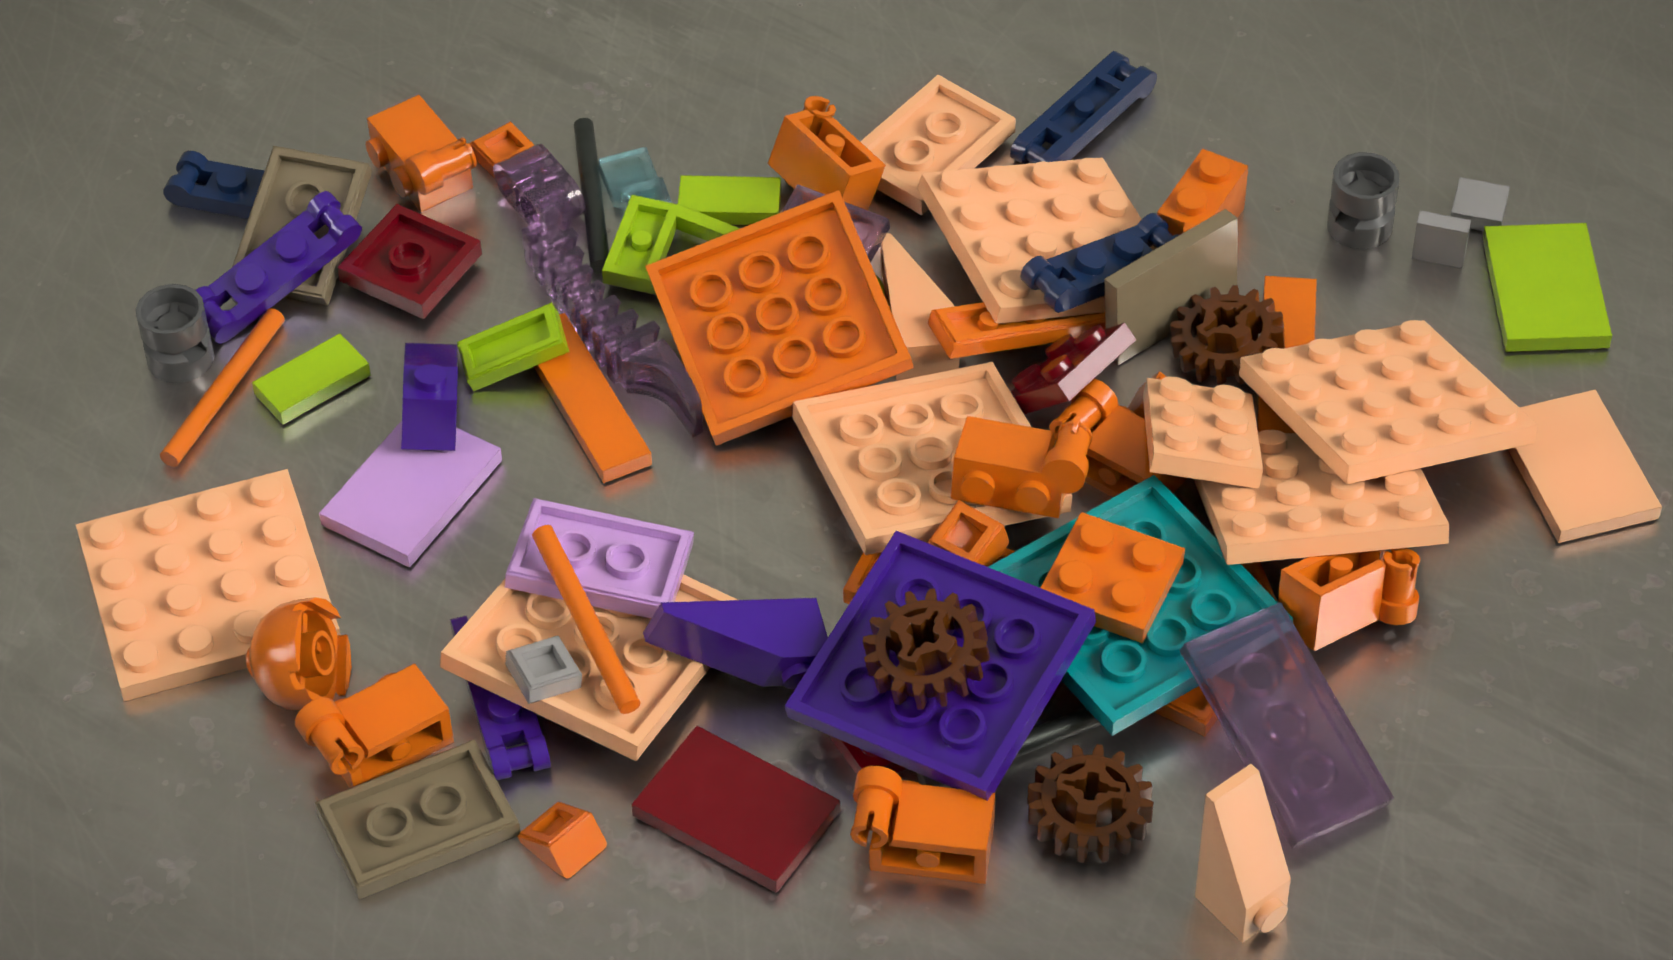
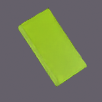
(731, 198)
(512, 346)
(311, 378)

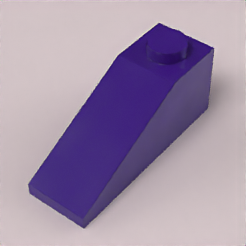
(429, 396)
(751, 639)

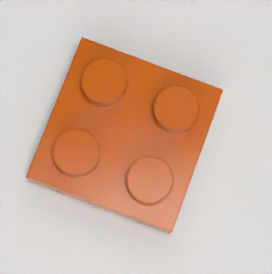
(1116, 574)

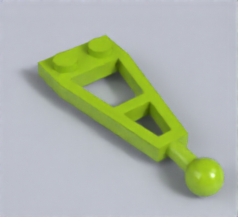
(647, 236)

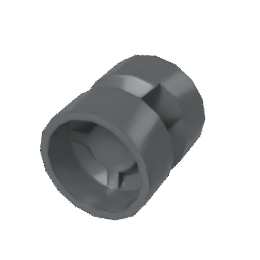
(1363, 200)
(175, 333)

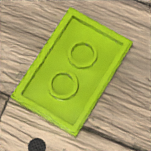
(1546, 287)

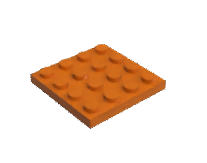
(778, 316)

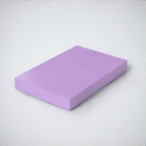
(408, 495)
(617, 559)

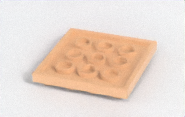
(1022, 211)
(1386, 401)
(894, 449)
(1313, 513)
(195, 577)
(521, 618)

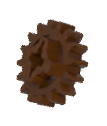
(1225, 332)
(926, 649)
(1090, 803)

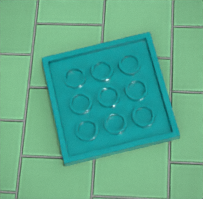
(1131, 679)

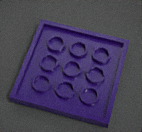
(974, 736)

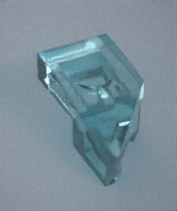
(630, 175)

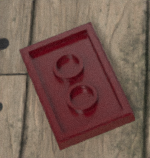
(736, 808)

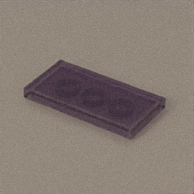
(1286, 724)

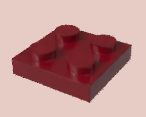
(409, 261)
(1069, 367)

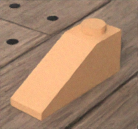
(911, 298)
(1241, 858)

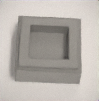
(1480, 202)
(1441, 239)
(543, 669)

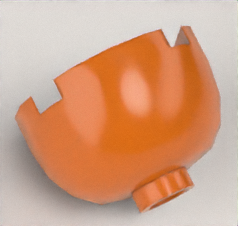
(299, 654)

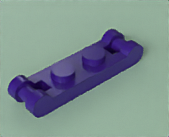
(278, 266)
(506, 725)

